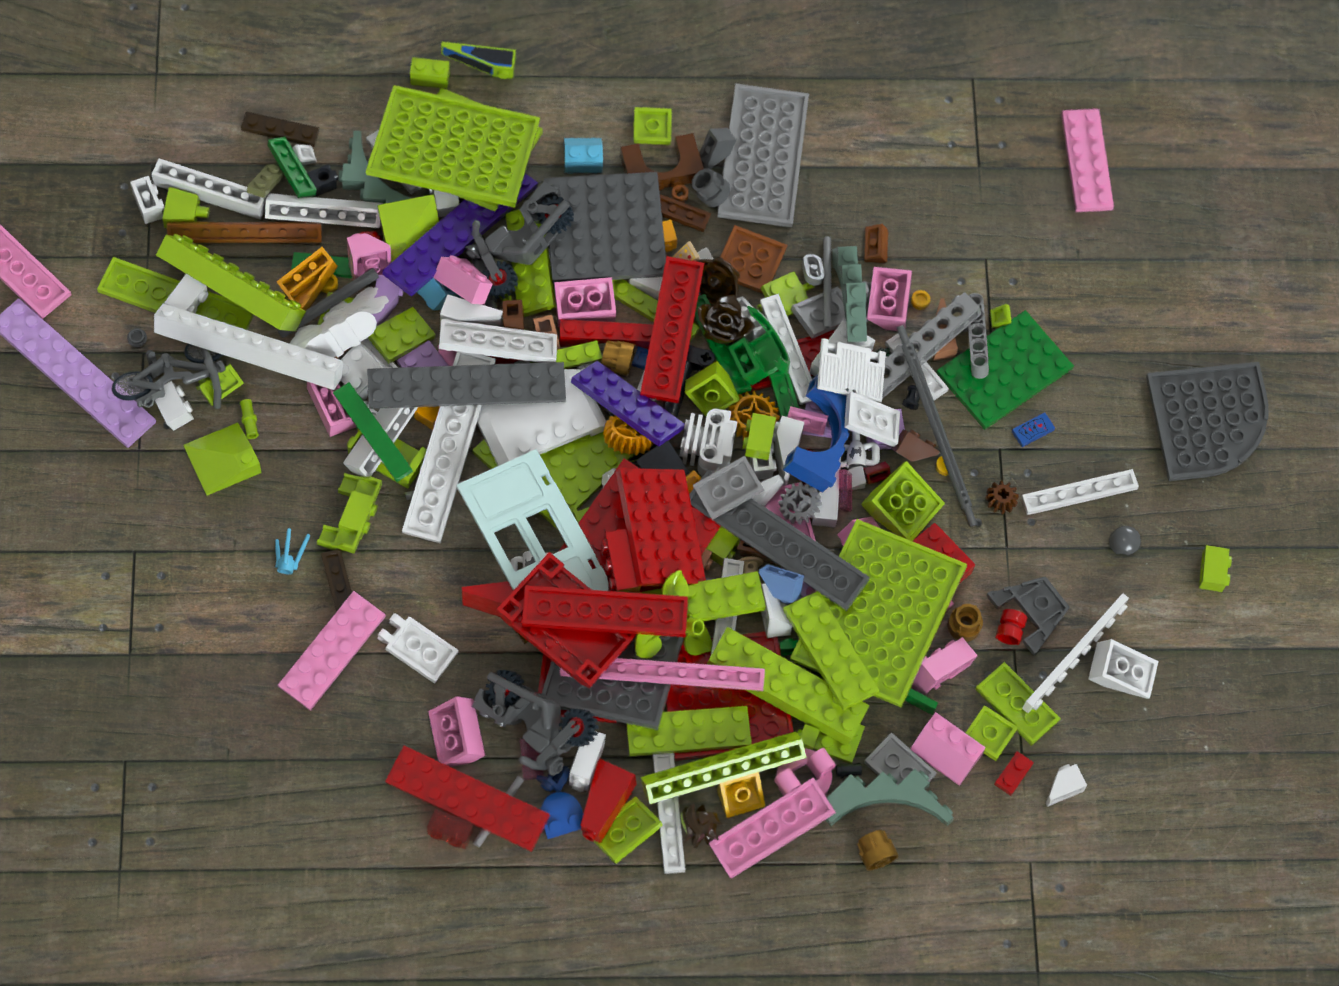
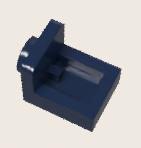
(554, 782)

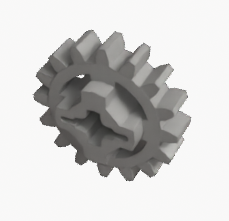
(793, 501)

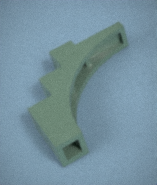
(355, 178)
(853, 291)
(911, 791)

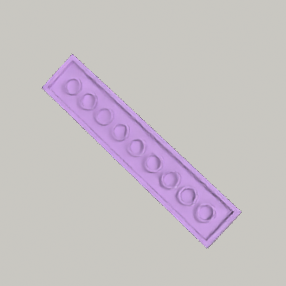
(73, 373)

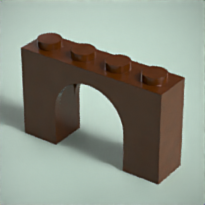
(683, 173)

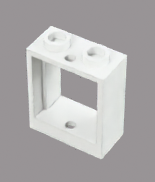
(585, 764)

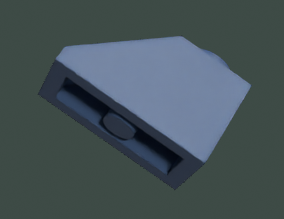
(782, 583)

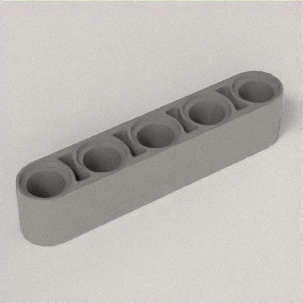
(978, 341)

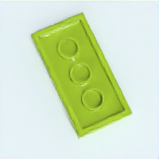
(1008, 694)

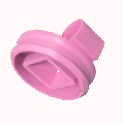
(818, 762)

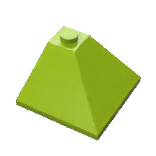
(407, 221)
(222, 458)
(903, 502)

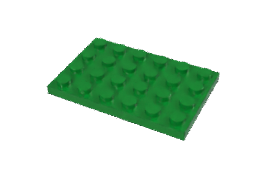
(1020, 366)

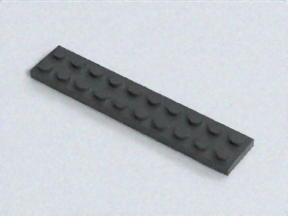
(466, 385)
(790, 549)

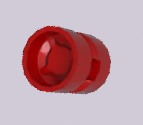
(1011, 627)

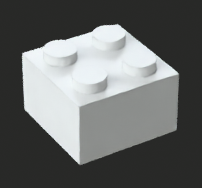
(355, 368)

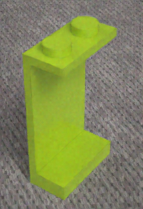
(412, 456)

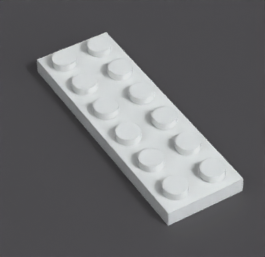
(497, 341)

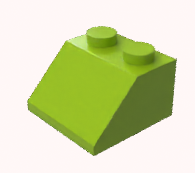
(711, 389)

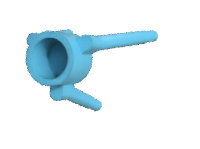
(286, 563)

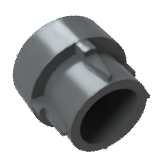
(711, 187)

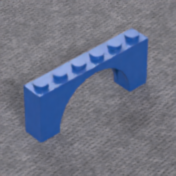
(819, 468)

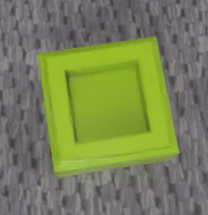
(1000, 316)

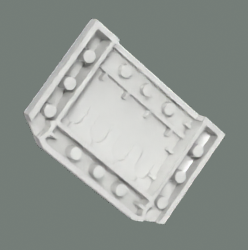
(523, 427)

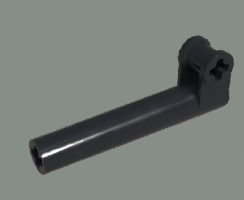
(695, 361)

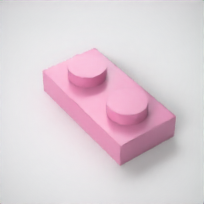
(814, 421)

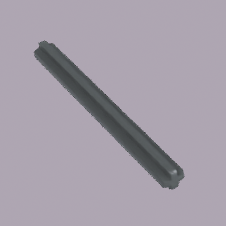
(335, 298)

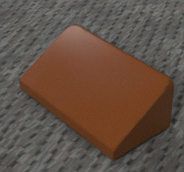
(876, 244)

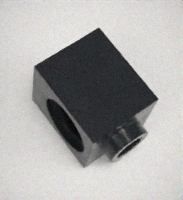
(324, 186)

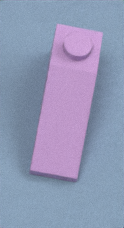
(392, 291)

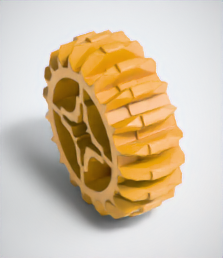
(754, 402)
(624, 437)

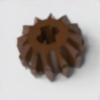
(1001, 491)

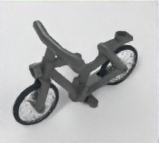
(140, 385)

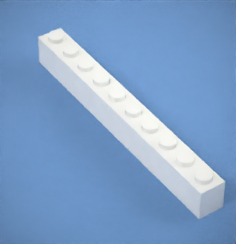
(248, 346)

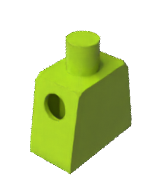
(183, 207)

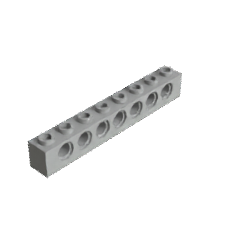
(941, 337)

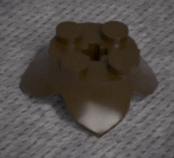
(718, 279)
(724, 321)

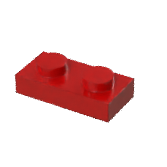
(1014, 773)

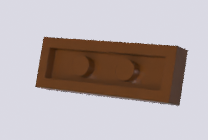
(684, 213)

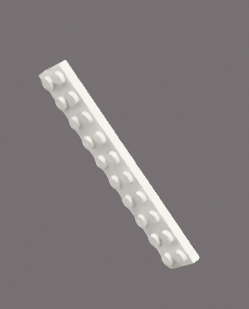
(443, 463)

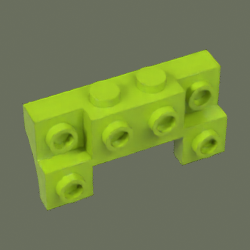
(356, 516)

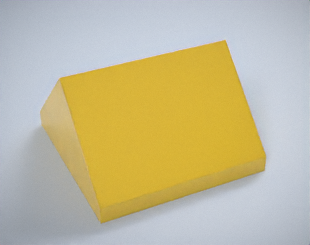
(741, 795)

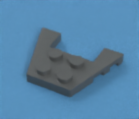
(1040, 604)

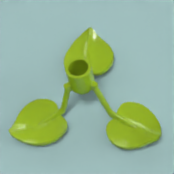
(697, 638)

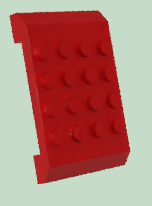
(578, 652)

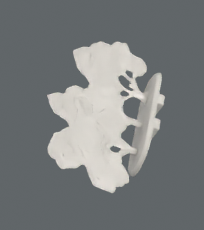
(343, 325)

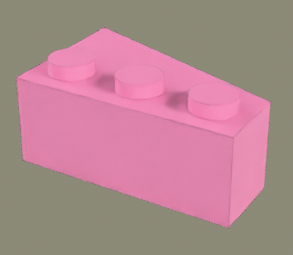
(463, 279)
(330, 410)
(943, 665)

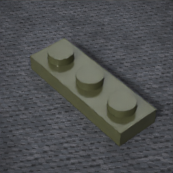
(265, 180)

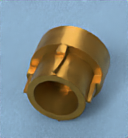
(618, 356)
(967, 613)
(876, 850)

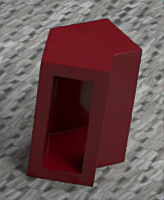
(883, 466)

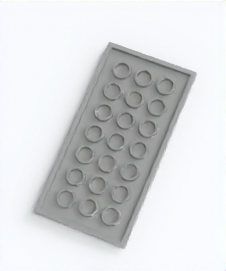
(765, 155)

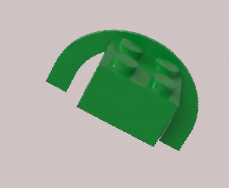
(762, 355)

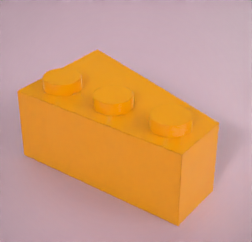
(308, 278)

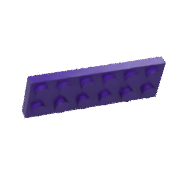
(627, 403)

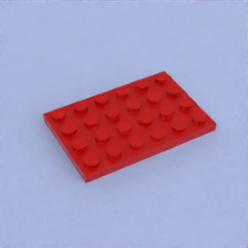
(660, 525)

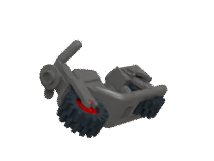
(522, 245)
(540, 716)

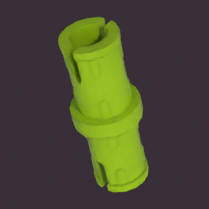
(249, 419)

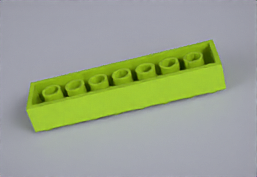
(231, 283)
(790, 687)

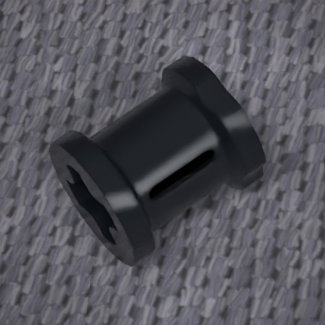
(912, 398)

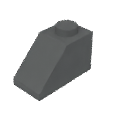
(716, 146)

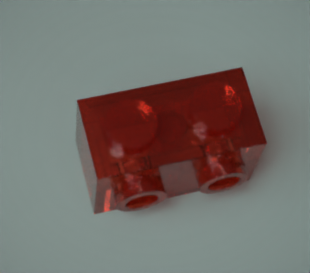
(450, 829)

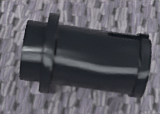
(848, 769)

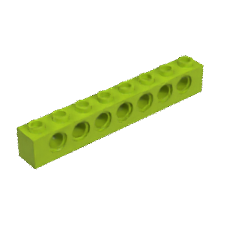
(723, 767)

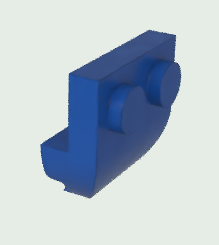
(564, 814)

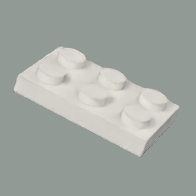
(872, 419)

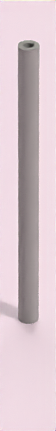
(827, 281)

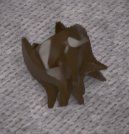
(699, 824)

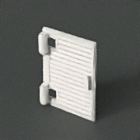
(851, 370)

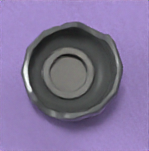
(1125, 540)

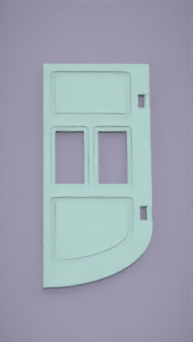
(517, 492)

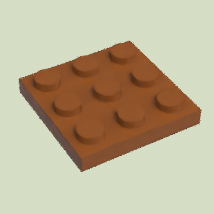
(753, 257)

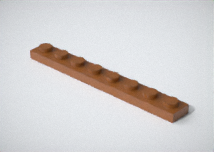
(248, 232)

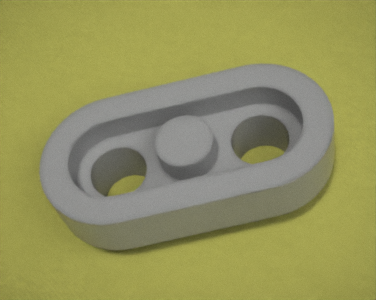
(813, 269)

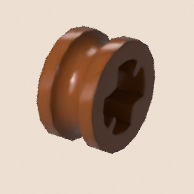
(677, 189)

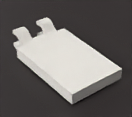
(418, 647)

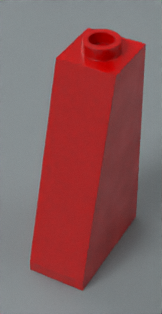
(606, 798)

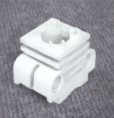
(711, 442)

